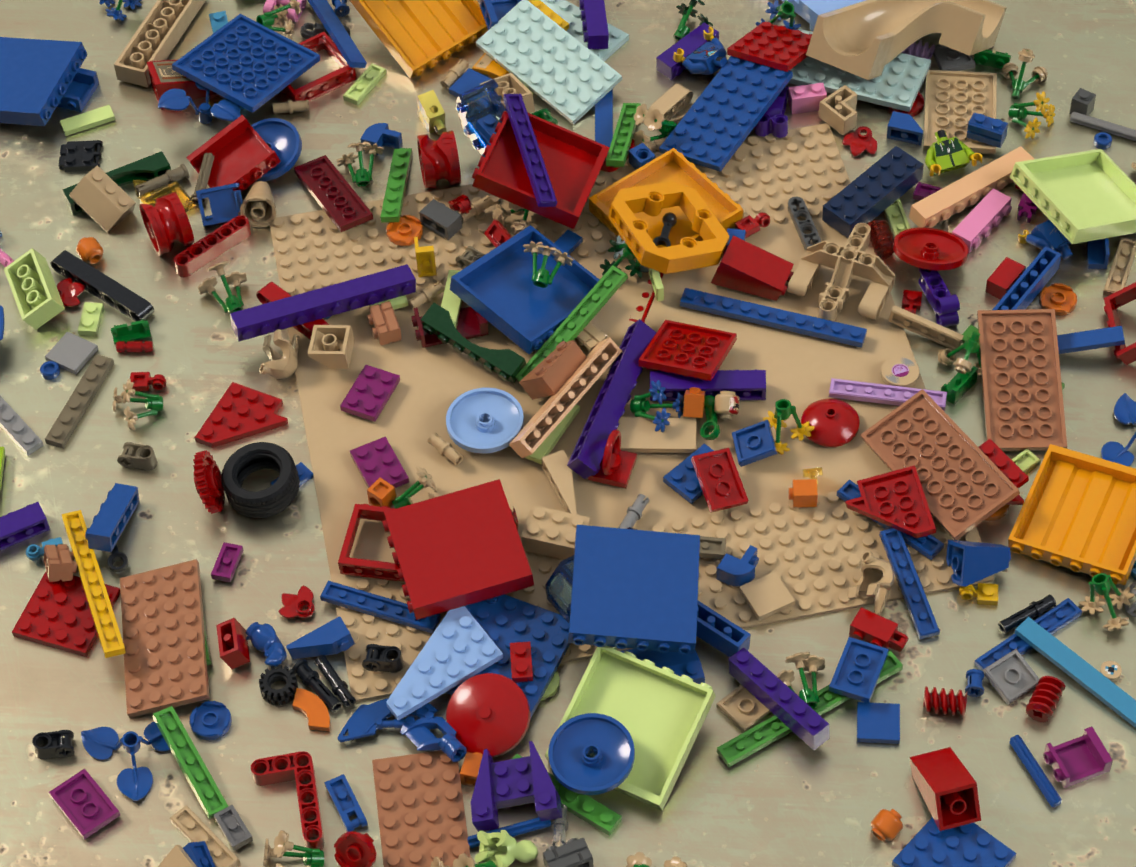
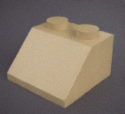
(332, 345)

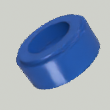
(1102, 140)
(50, 370)

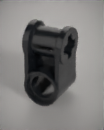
(382, 658)
(54, 743)

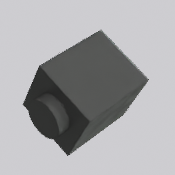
(1083, 102)

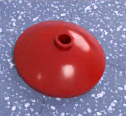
(831, 429)

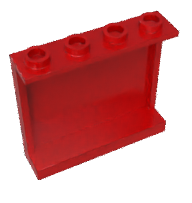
(238, 156)

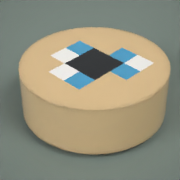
(1111, 670)

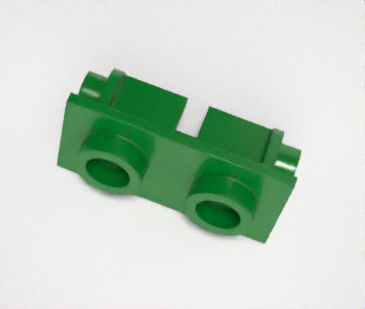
(993, 60)
(126, 333)

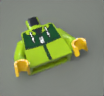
(949, 155)

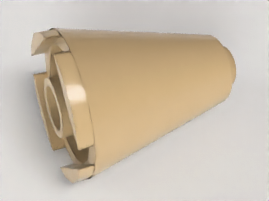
(259, 205)

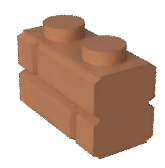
(385, 323)
(59, 562)

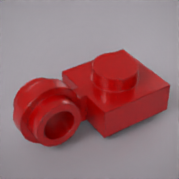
(460, 204)
(753, 225)
(911, 300)
(143, 380)

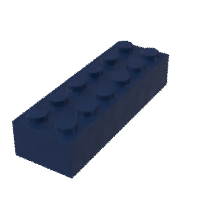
(873, 191)

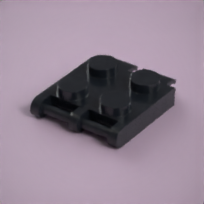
(80, 155)

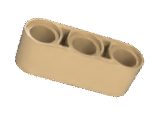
(672, 101)

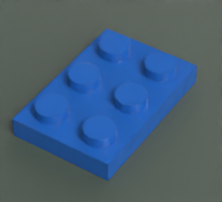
(684, 478)
(858, 670)

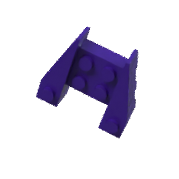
(513, 784)

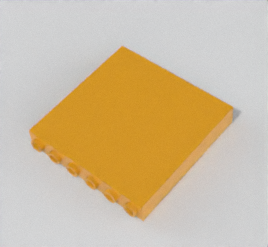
(675, 168)

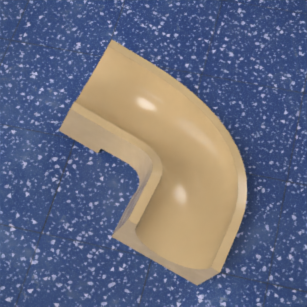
(876, 31)

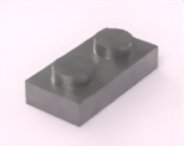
(233, 827)

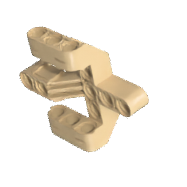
(846, 262)

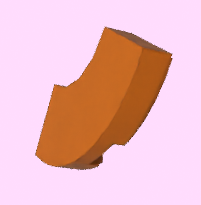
(313, 708)

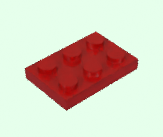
(719, 480)

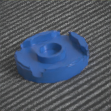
(210, 720)

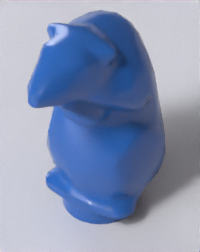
(265, 640)

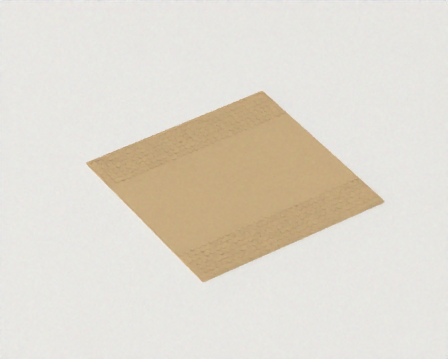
(808, 547)

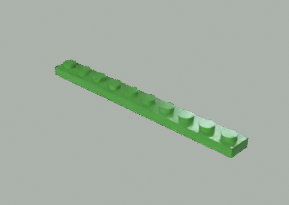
(774, 728)

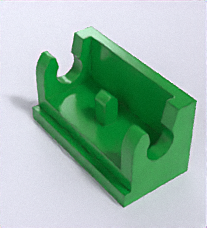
(960, 385)

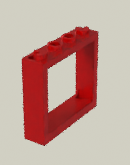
(328, 82)
(1112, 302)
(365, 567)

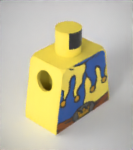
(431, 112)

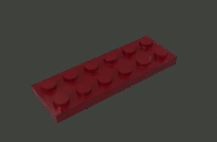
(333, 193)

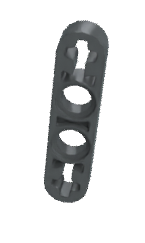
(803, 225)

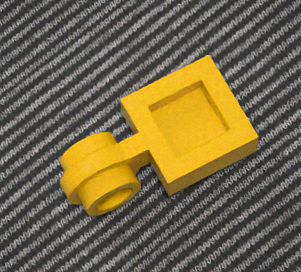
(986, 593)

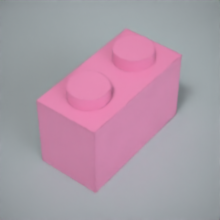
(806, 97)

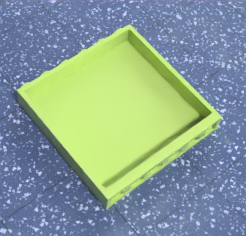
(1080, 194)
(655, 708)

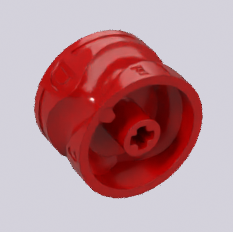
(439, 159)
(167, 223)

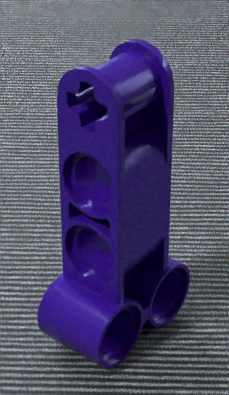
(774, 119)
(939, 297)

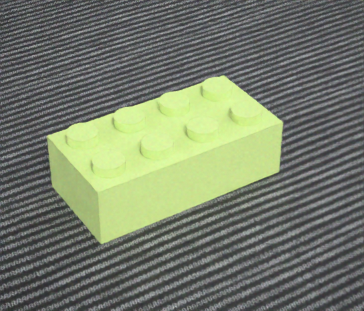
(34, 289)

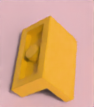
(425, 260)

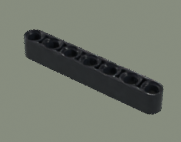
(102, 286)

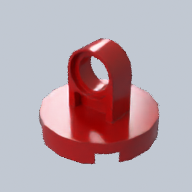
(355, 850)

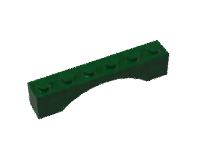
(143, 169)
(503, 362)

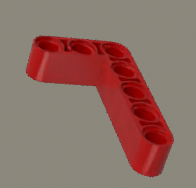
(305, 792)

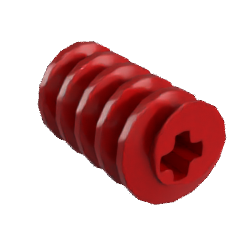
(1045, 698)
(945, 701)

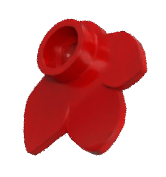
(860, 143)
(69, 291)
(294, 604)

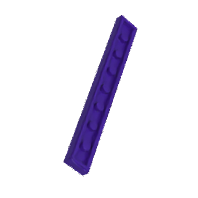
(530, 150)

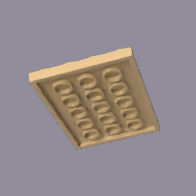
(952, 100)

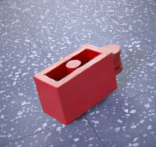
(877, 630)

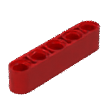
(212, 246)
(273, 292)

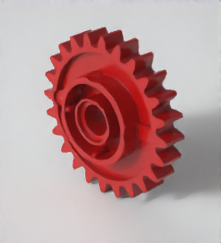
(208, 481)

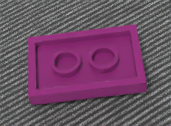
(370, 393)
(379, 461)
(84, 803)

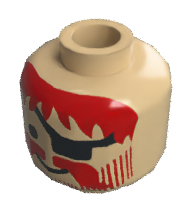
(726, 404)

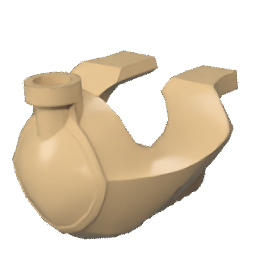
(280, 365)
(875, 580)

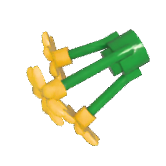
(1018, 112)
(782, 412)

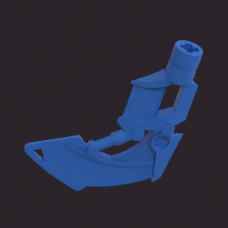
(416, 727)

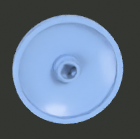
(484, 420)

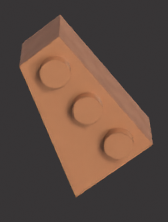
(553, 371)

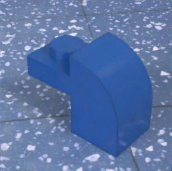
(380, 134)
(737, 571)

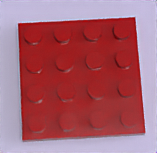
(772, 46)
(687, 350)
(61, 616)

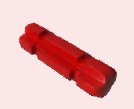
(134, 346)

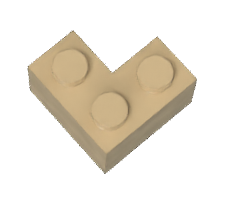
(839, 110)

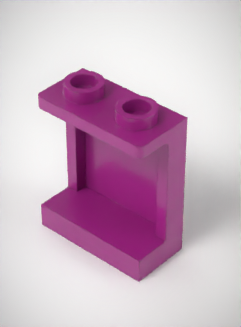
(1078, 759)

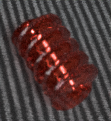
(881, 238)

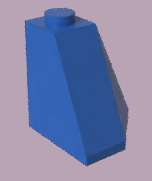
(975, 560)

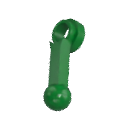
(711, 417)

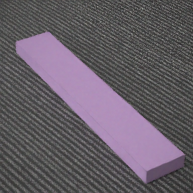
(879, 392)

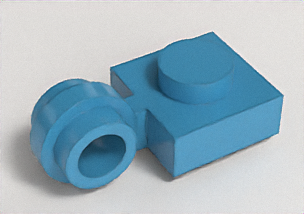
(34, 551)

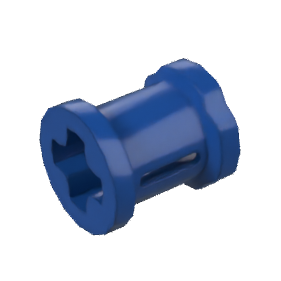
(341, 6)
(974, 685)

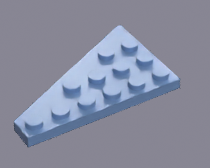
(449, 657)

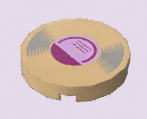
(900, 371)

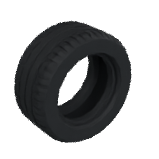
(254, 458)

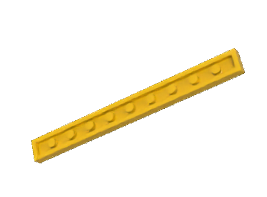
(93, 585)

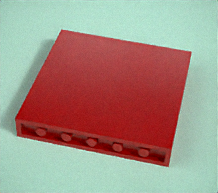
(569, 159)
(457, 549)

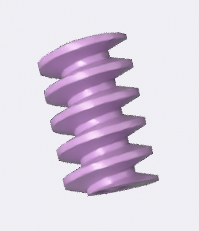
(919, 50)

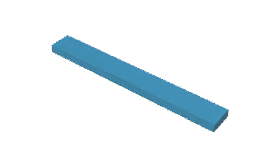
(1078, 669)

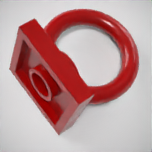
(616, 463)

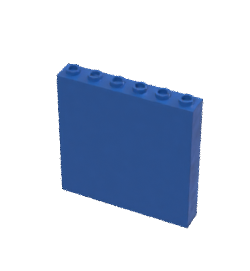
(35, 77)
(503, 292)
(634, 589)

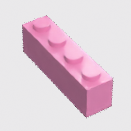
(983, 219)

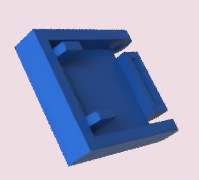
(223, 201)

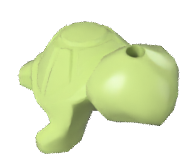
(504, 849)

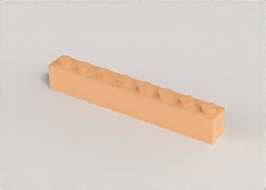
(966, 190)
(565, 399)

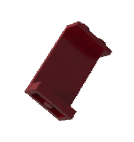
(469, 325)

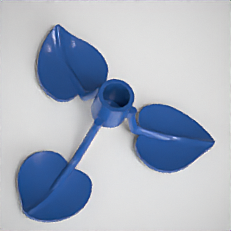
(177, 100)
(1126, 414)
(102, 741)

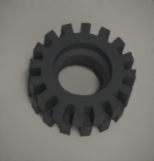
(274, 675)

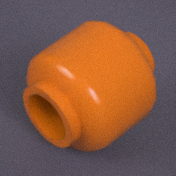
(89, 250)
(886, 825)

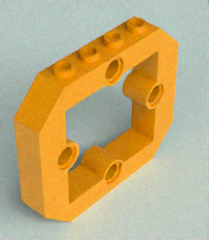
(671, 259)

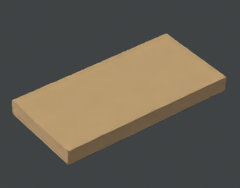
(639, 435)

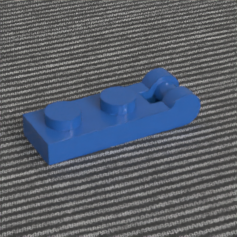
(345, 802)

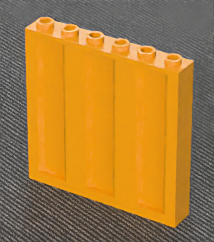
(423, 30)
(1080, 515)

